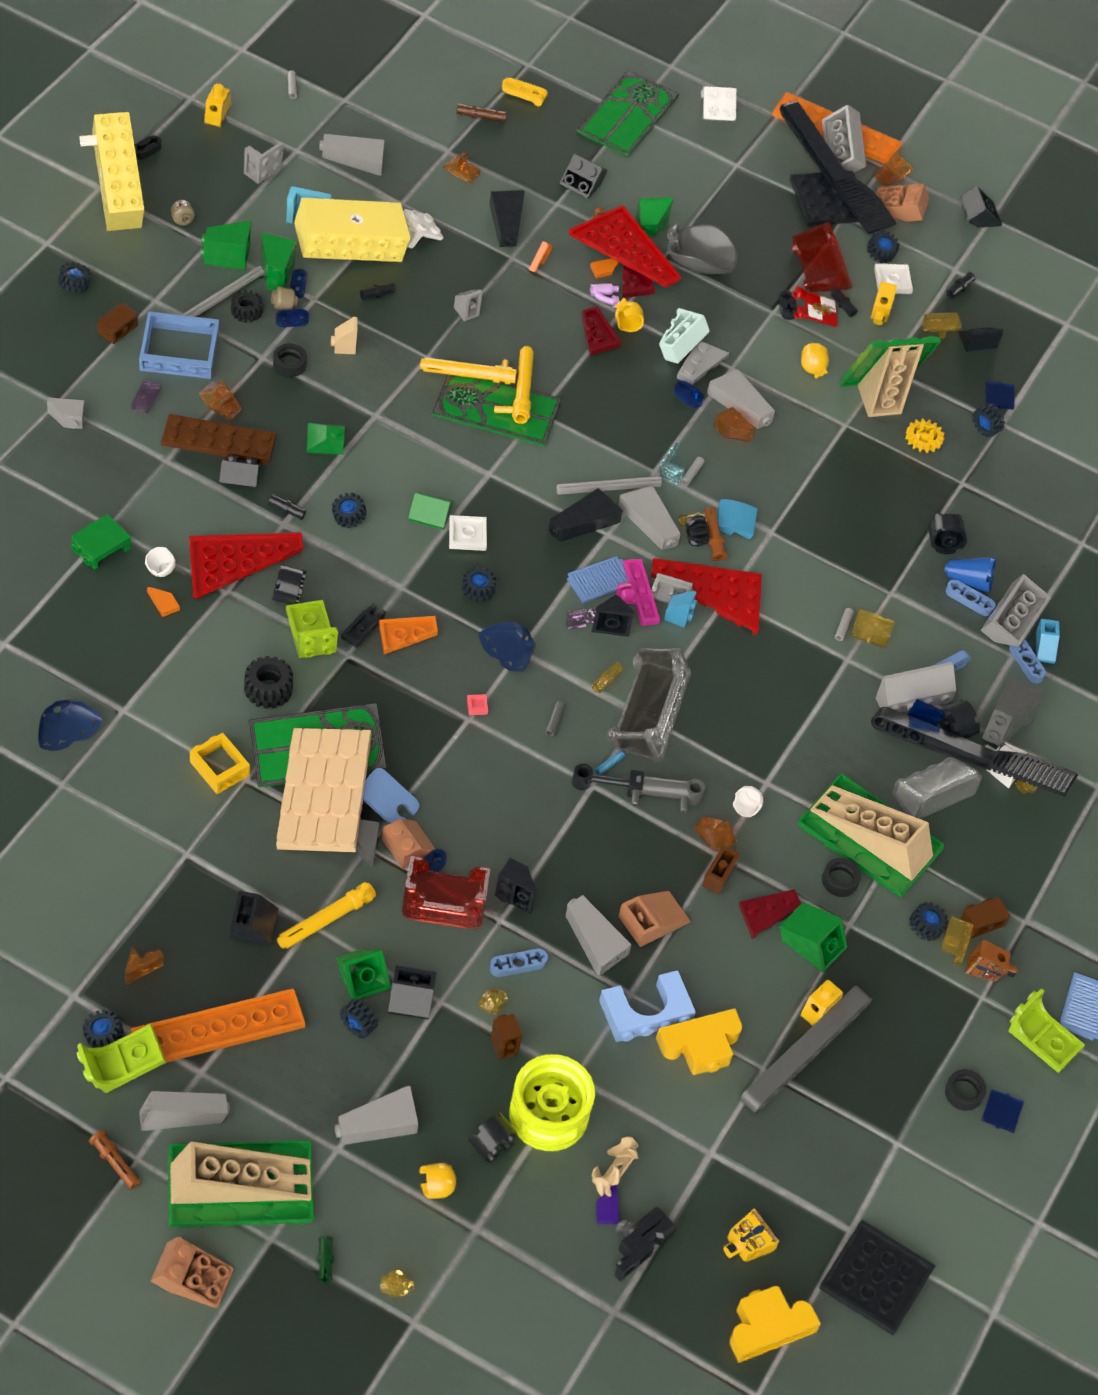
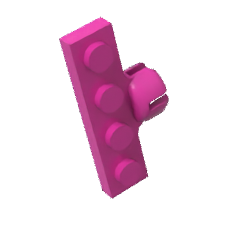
(638, 592)

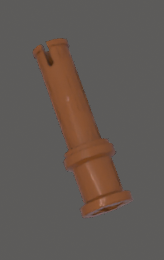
(716, 541)
(107, 1154)

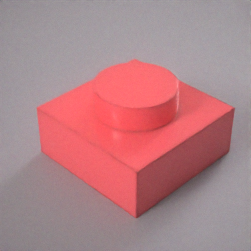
(477, 704)

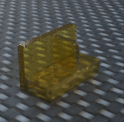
(941, 322)
(872, 628)
(957, 939)

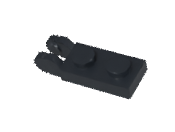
(362, 626)

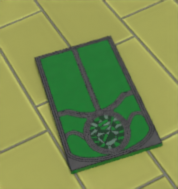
(628, 113)
(474, 403)
(273, 737)

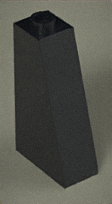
(506, 214)
(585, 516)

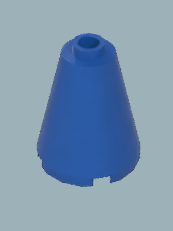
(973, 572)

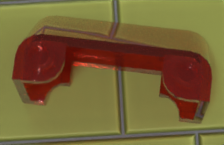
(821, 259)
(445, 897)

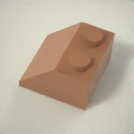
(406, 839)

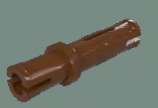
(474, 111)

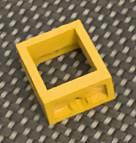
(227, 778)

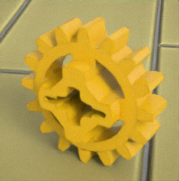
(924, 435)

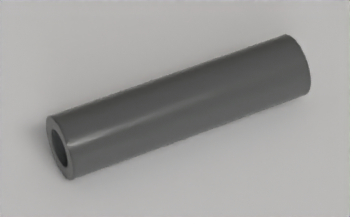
(555, 718)

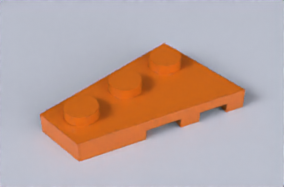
(406, 631)

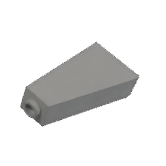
(354, 152)
(738, 392)
(651, 516)
(597, 936)
(182, 1109)
(379, 1119)

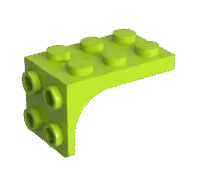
(311, 629)
(1043, 1033)
(121, 1060)

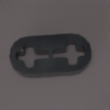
(147, 147)
(784, 305)

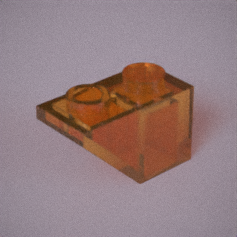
(893, 170)
(220, 399)
(733, 425)
(715, 833)

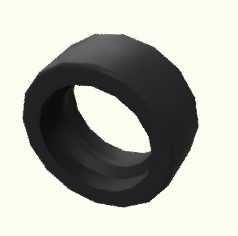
(289, 350)
(838, 889)
(972, 1078)

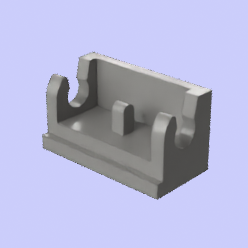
(667, 586)

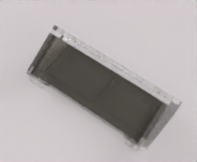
(652, 703)

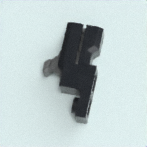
(640, 1238)

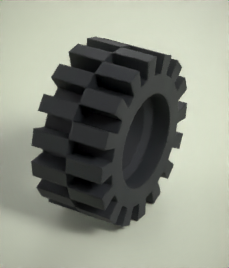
(246, 299)

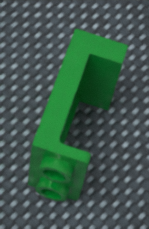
(100, 540)

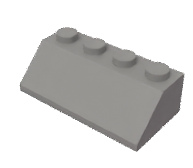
(845, 138)
(1016, 612)
(929, 684)

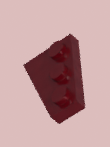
(635, 283)
(598, 332)
(767, 910)

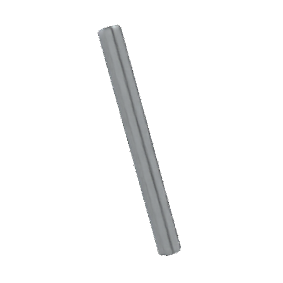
(225, 292)
(608, 485)

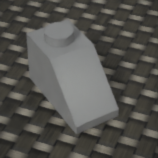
(468, 304)
(67, 411)

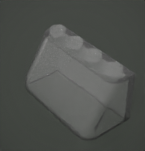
(936, 787)

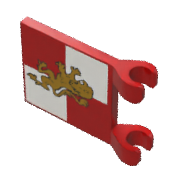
(816, 307)

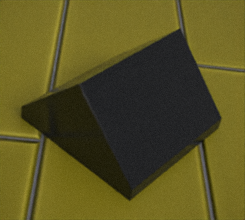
(980, 338)
(613, 617)

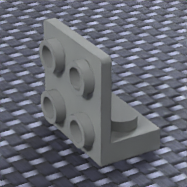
(262, 166)

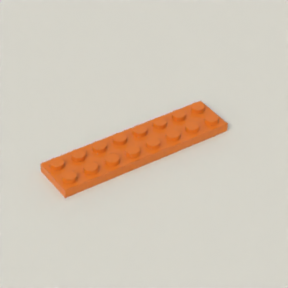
(876, 145)
(228, 1025)

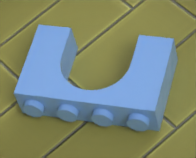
(628, 1024)

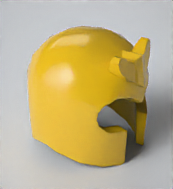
(629, 315)
(815, 359)
(440, 1180)

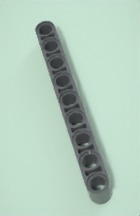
(805, 1049)

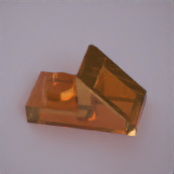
(460, 167)
(139, 967)

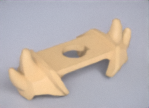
(625, 1154)

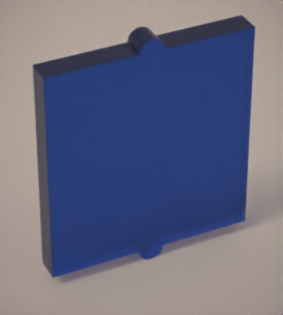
(1000, 395)
(926, 712)
(1002, 1111)

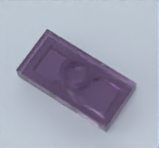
(146, 396)

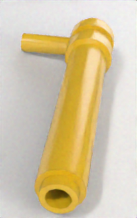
(496, 374)
(521, 404)
(352, 901)

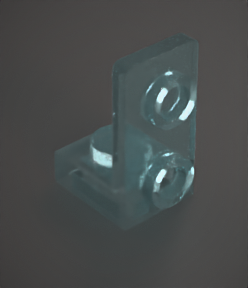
(671, 471)

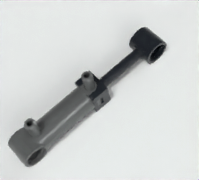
(644, 785)

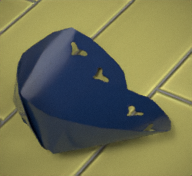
(508, 644)
(67, 724)

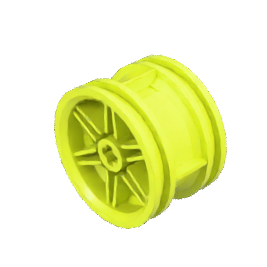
(546, 1116)

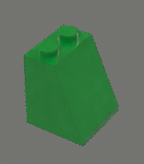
(227, 245)
(277, 260)
(814, 935)

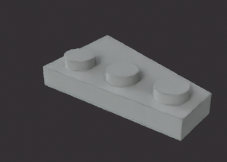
(700, 361)

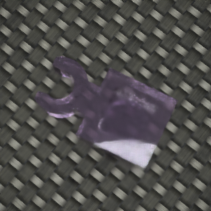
(579, 618)

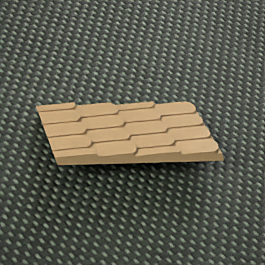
(324, 790)

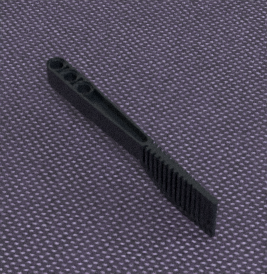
(859, 198)
(1014, 764)

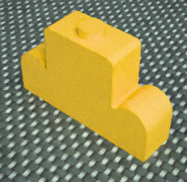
(702, 1041)
(770, 1323)

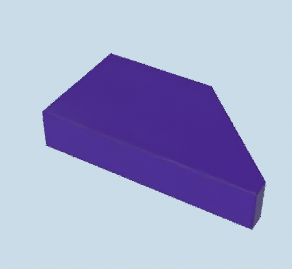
(608, 1208)

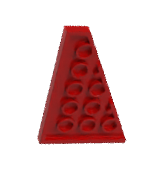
(625, 241)
(228, 558)
(728, 591)

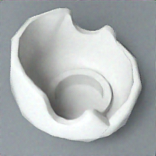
(160, 561)
(748, 801)

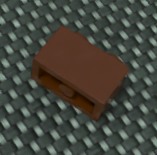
(117, 323)
(721, 869)
(986, 916)
(506, 1036)

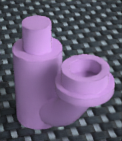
(601, 291)

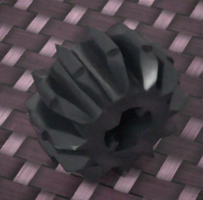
(697, 531)

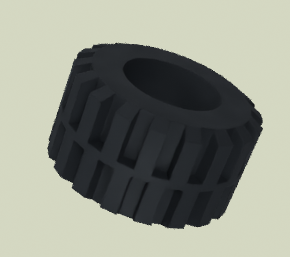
(265, 694)

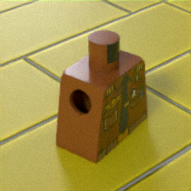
(990, 962)

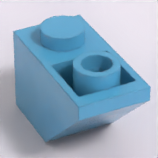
(681, 608)
(1047, 640)

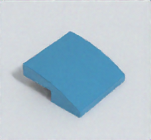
(736, 518)

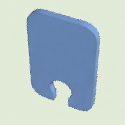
(386, 794)

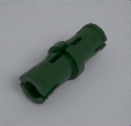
(325, 1259)

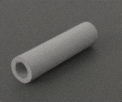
(292, 92)
(690, 474)
(844, 623)

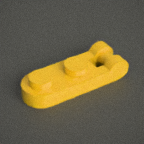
(524, 90)

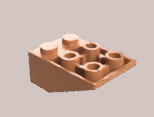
(905, 201)
(652, 916)
(191, 1273)

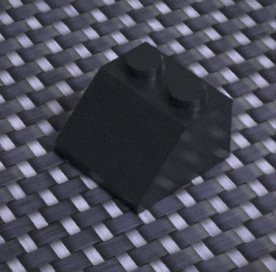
(980, 209)

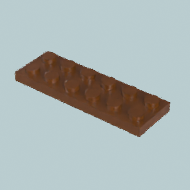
(218, 438)

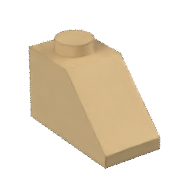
(345, 337)

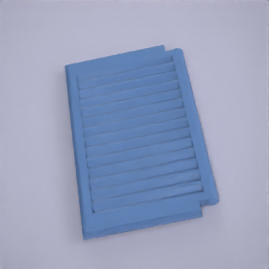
(597, 579)
(1081, 1007)

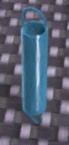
(610, 763)

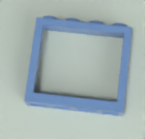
(175, 365)

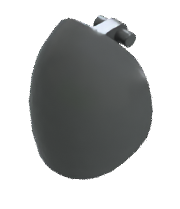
(702, 249)

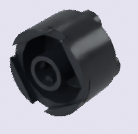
(947, 533)
(289, 584)
(960, 719)
(493, 1137)

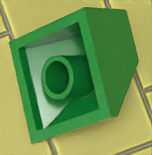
(653, 214)
(325, 438)
(363, 972)

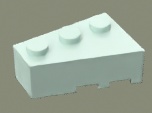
(683, 335)

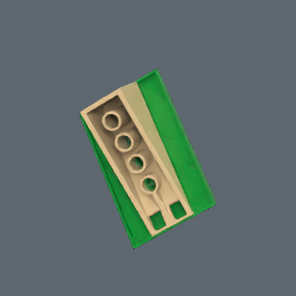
(887, 371)
(872, 834)
(240, 1183)

